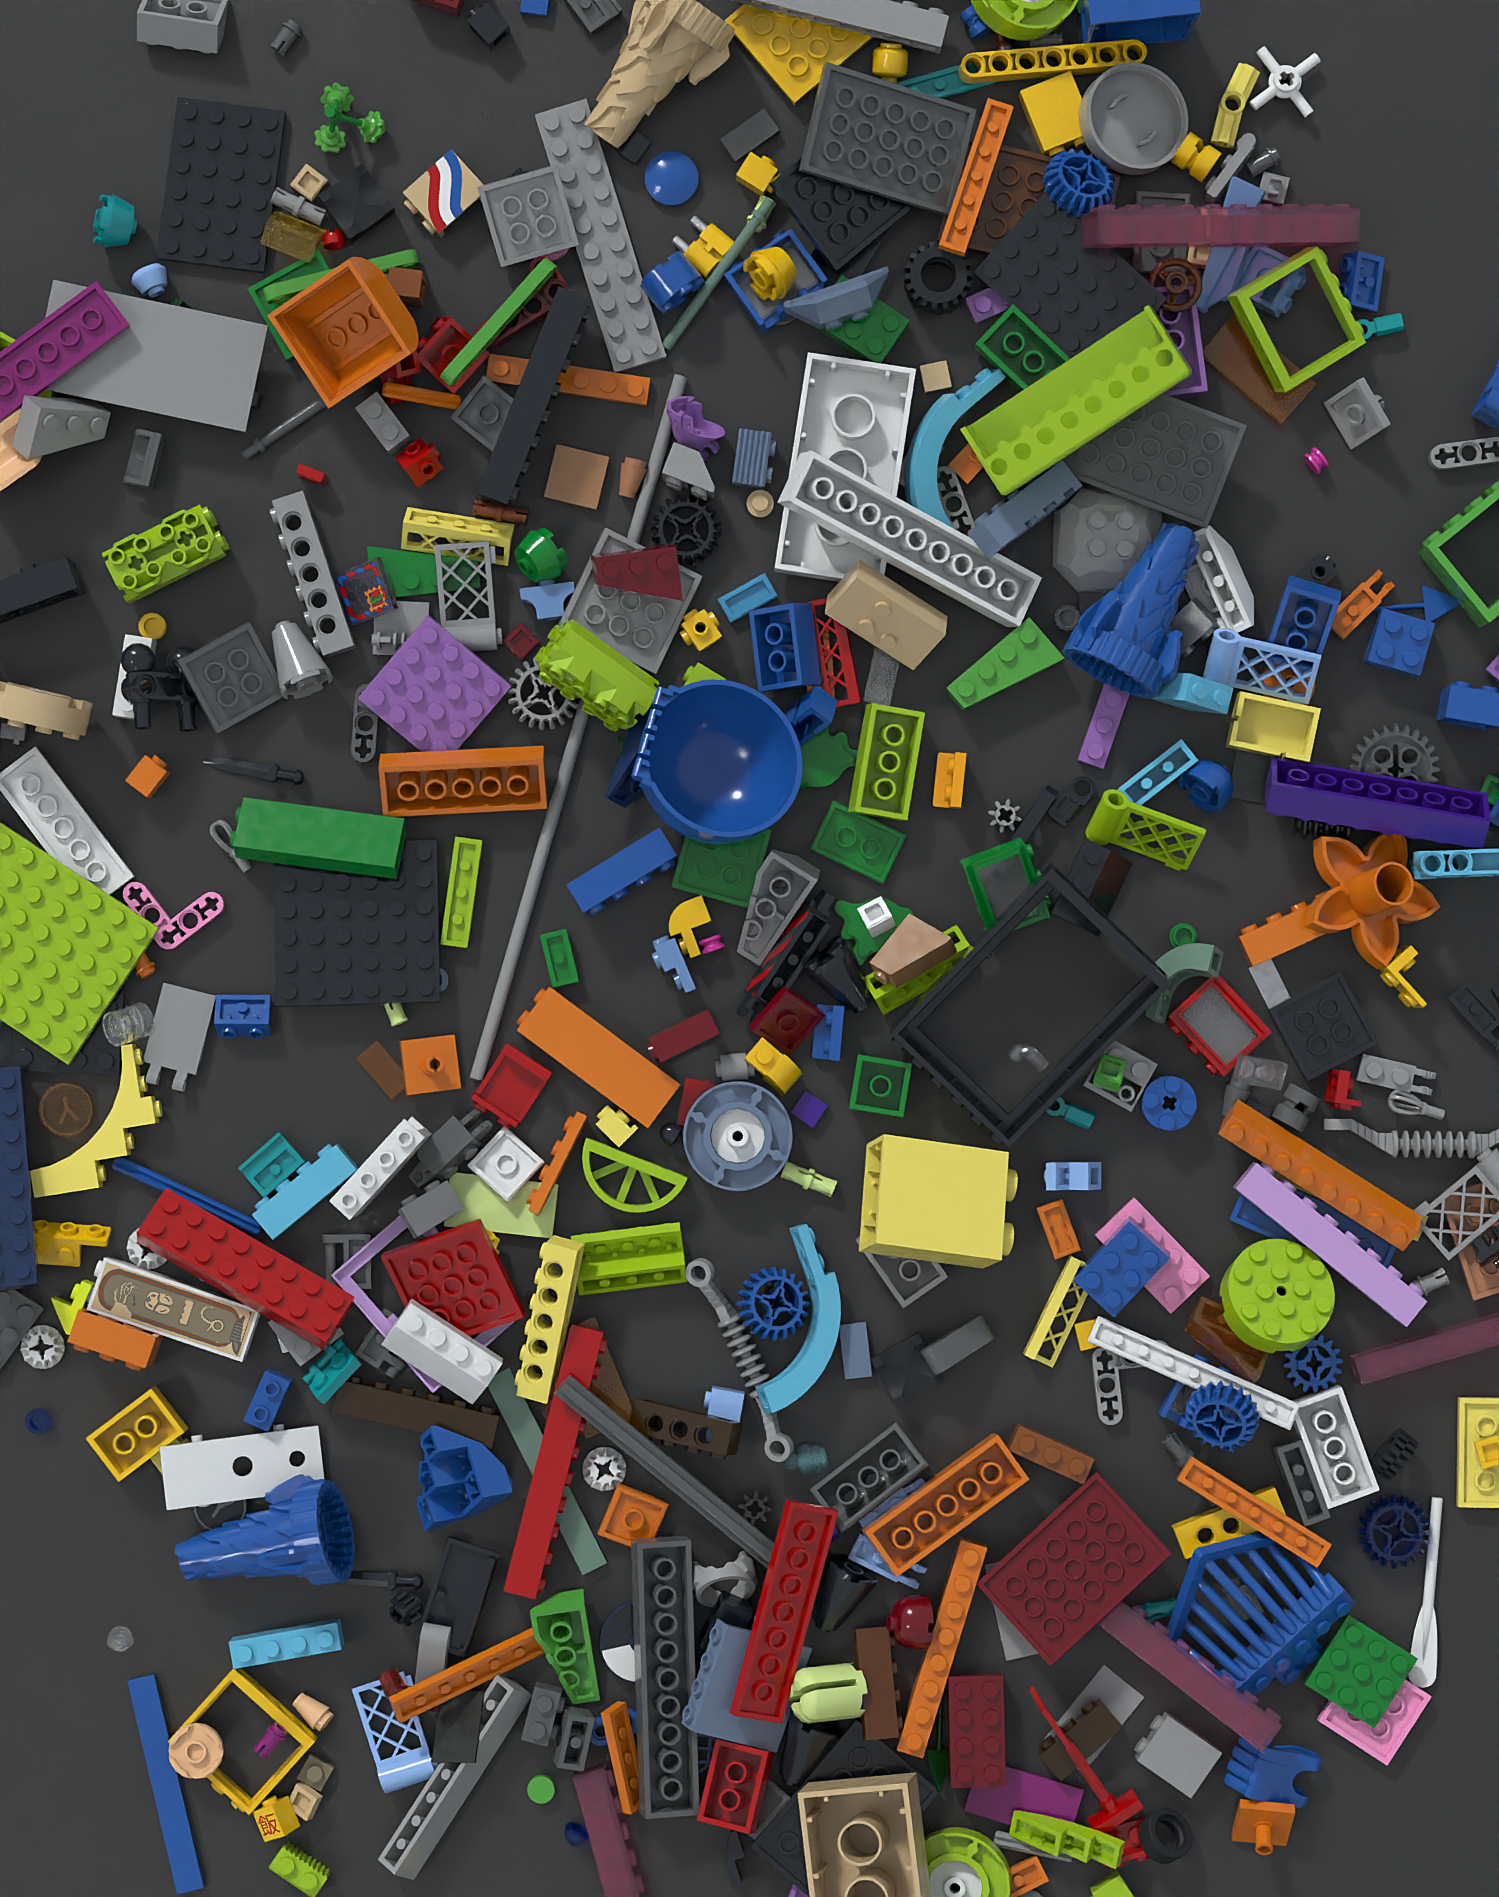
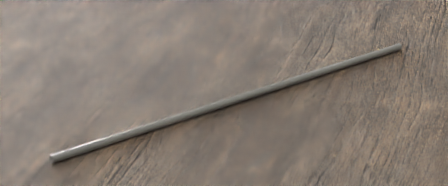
(565, 772)

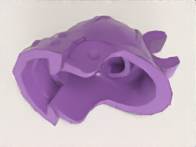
(690, 426)

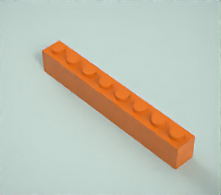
(1320, 1175)
(939, 1656)

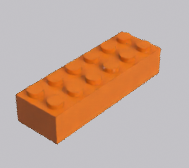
(463, 781)
(945, 1504)

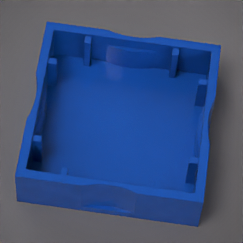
(1137, 20)

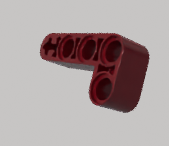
(526, 319)

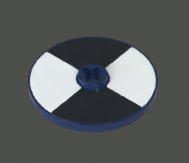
(617, 1642)

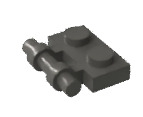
(375, 1353)

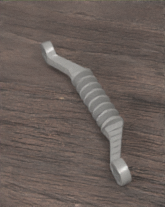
(1392, 1144)
(729, 1318)

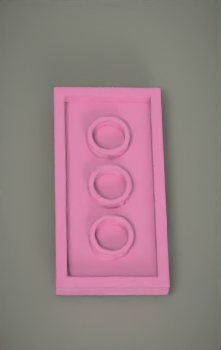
(1178, 1276)

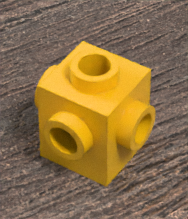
(700, 640)

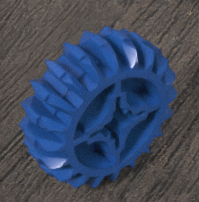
(1078, 182)
(781, 1283)
(1222, 1415)

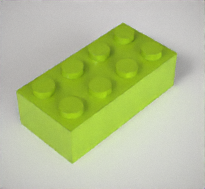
(886, 762)

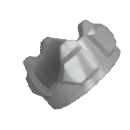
(740, 1569)

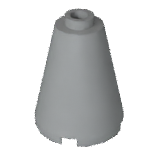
(297, 662)

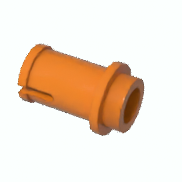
(144, 967)

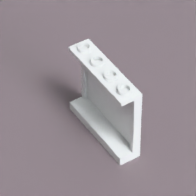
(380, 1168)

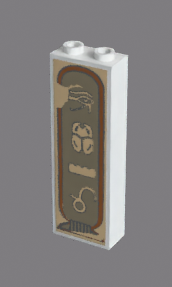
(173, 1308)

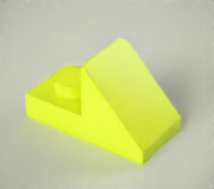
(66, 1310)

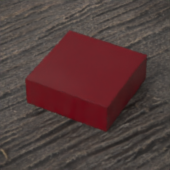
(521, 642)

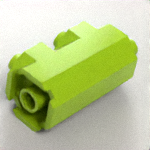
(165, 552)
(597, 673)

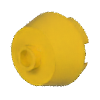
(771, 272)

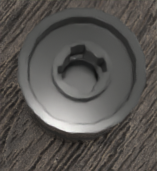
(1296, 1118)

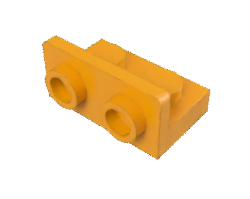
(949, 780)

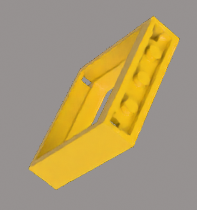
(221, 1782)

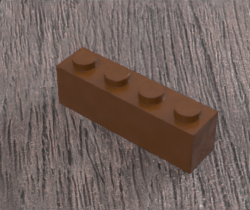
(874, 1660)

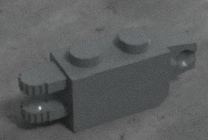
(448, 1149)

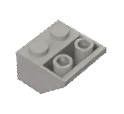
(687, 470)
(1136, 1076)

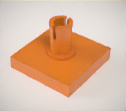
(430, 1064)
(1263, 1824)

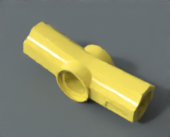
(1228, 121)

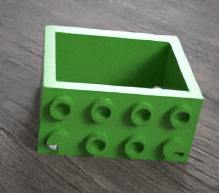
(1446, 571)

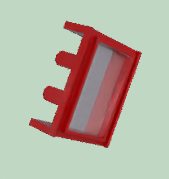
(1217, 1025)

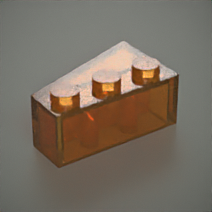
(1211, 1330)

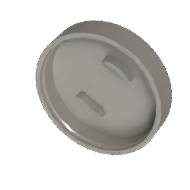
(1133, 118)

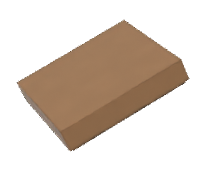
(576, 477)

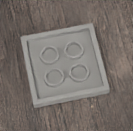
(528, 215)

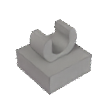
(1275, 188)

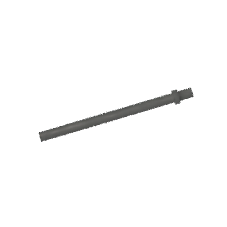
(260, 444)

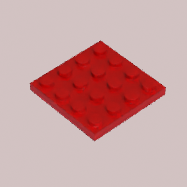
(456, 1278)

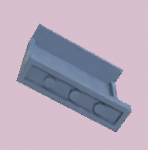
(715, 1689)

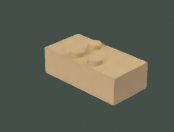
(886, 614)

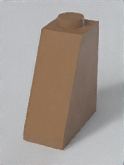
(911, 952)

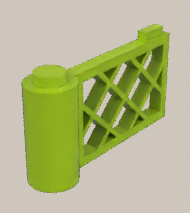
(1115, 812)

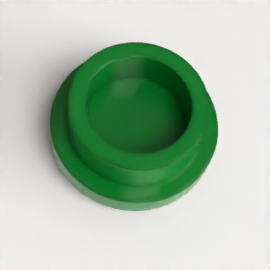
(1182, 934)

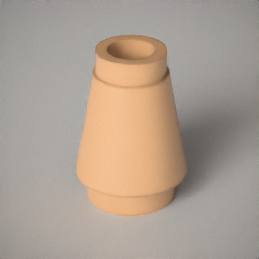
(313, 1711)

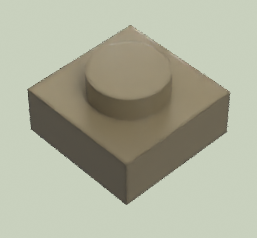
(315, 1772)

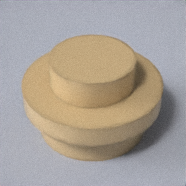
(760, 503)

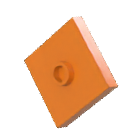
(632, 1515)

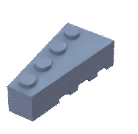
(1024, 509)

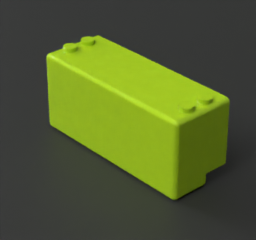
(1077, 401)

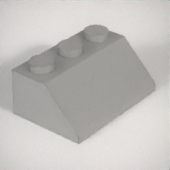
(183, 23)

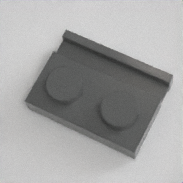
(595, 13)

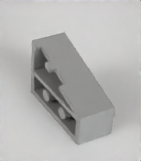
(58, 424)

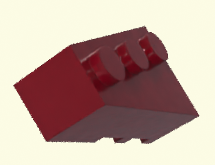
(641, 571)

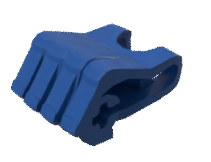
(1271, 1773)

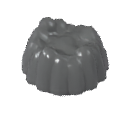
(1067, 617)

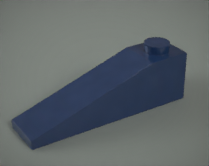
(622, 787)

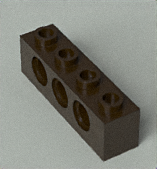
(724, 1431)

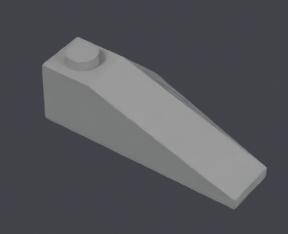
(776, 896)

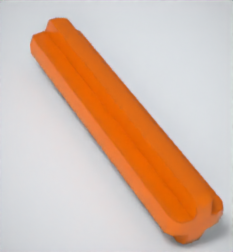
(421, 395)

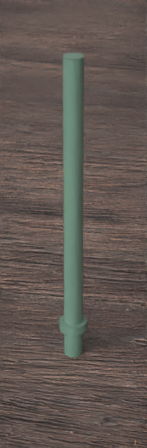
(758, 216)

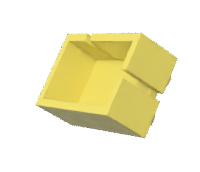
(1273, 727)

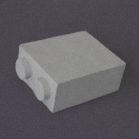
(1177, 1753)

